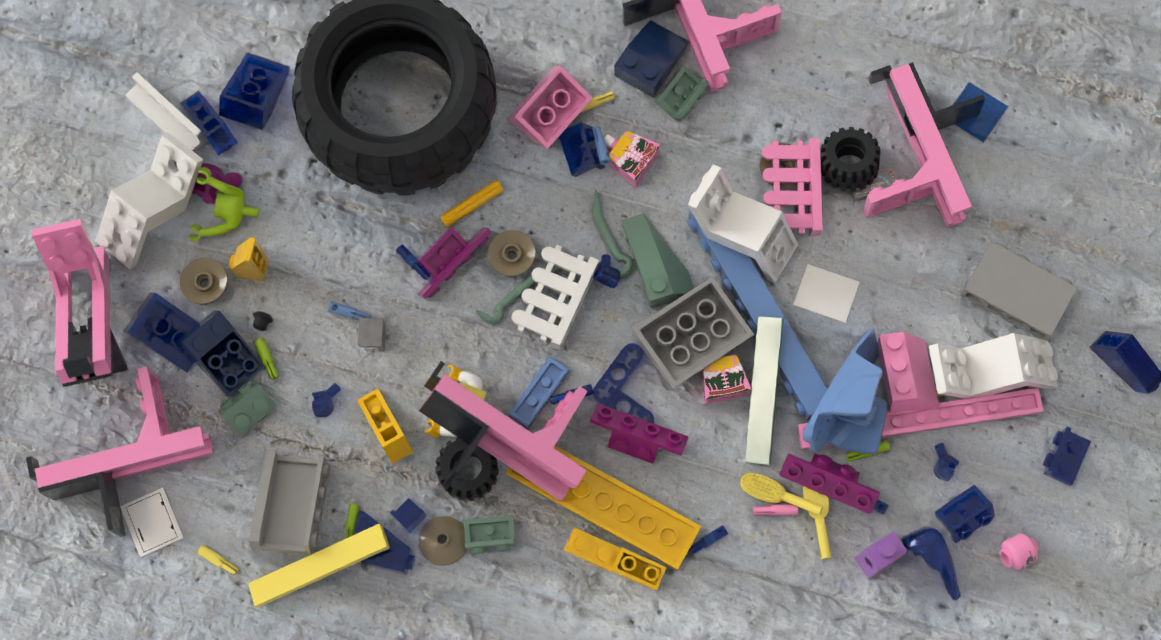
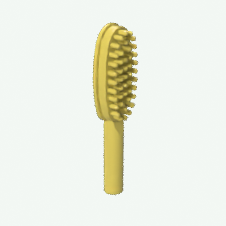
(773, 492)
(822, 500)

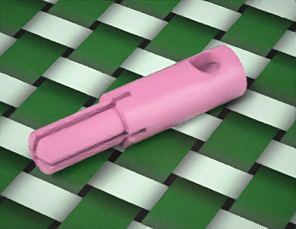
(776, 509)

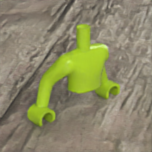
(228, 206)

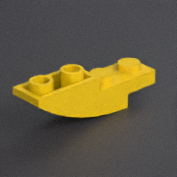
(614, 559)

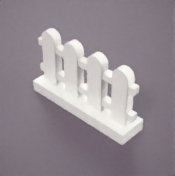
(555, 307)

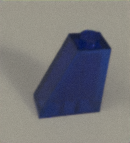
(1128, 360)
(396, 558)

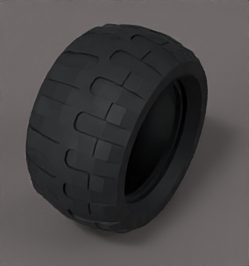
(376, 27)

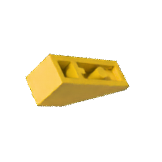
(249, 260)
(385, 426)

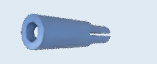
(601, 146)
(346, 311)

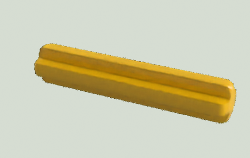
(471, 203)

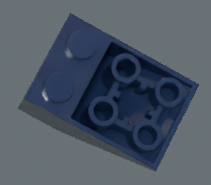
(221, 352)

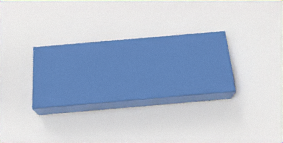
(539, 392)

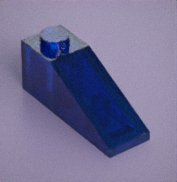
(209, 122)

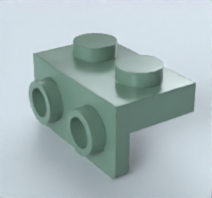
(681, 93)
(246, 407)
(489, 533)

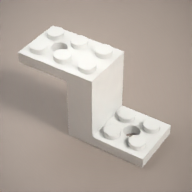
(148, 200)
(743, 224)
(993, 366)

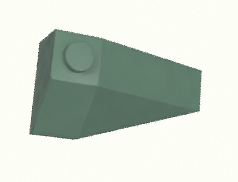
(659, 268)

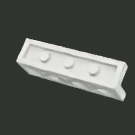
(164, 114)

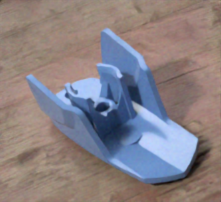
(850, 410)

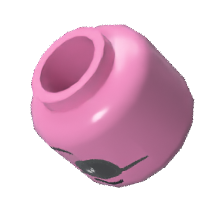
(1019, 551)

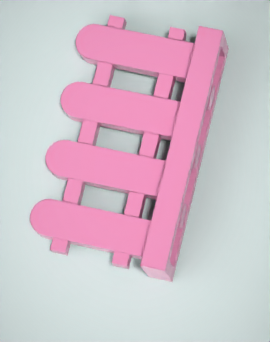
(797, 175)

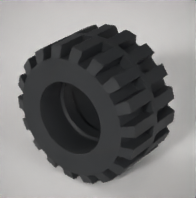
(850, 143)
(472, 488)

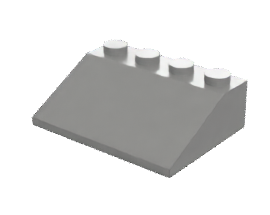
(692, 332)

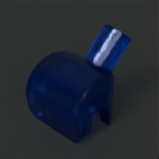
(607, 274)
(323, 403)
(945, 464)

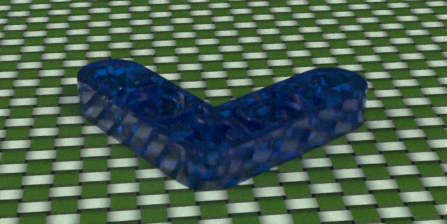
(617, 395)

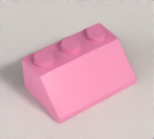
(550, 107)
(906, 372)

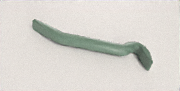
(608, 238)
(509, 299)

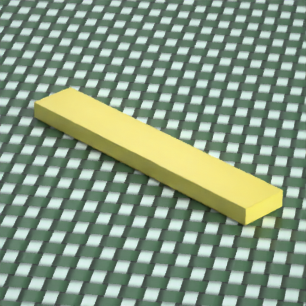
(319, 565)

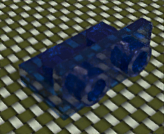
(580, 149)
(1066, 456)
(966, 513)

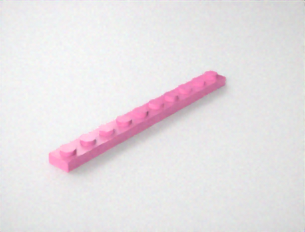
(957, 413)

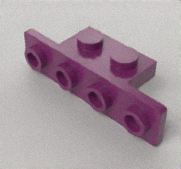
(446, 255)
(636, 435)
(830, 480)

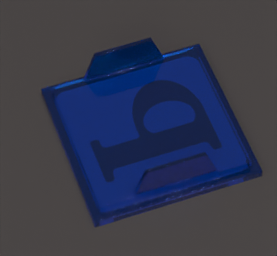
(990, 113)

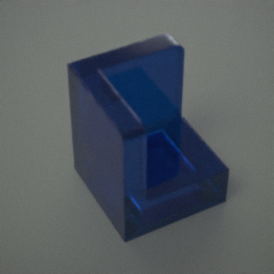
(408, 515)

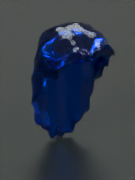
(933, 549)

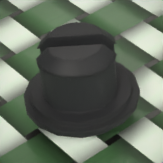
(261, 320)

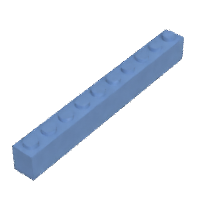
(755, 300)

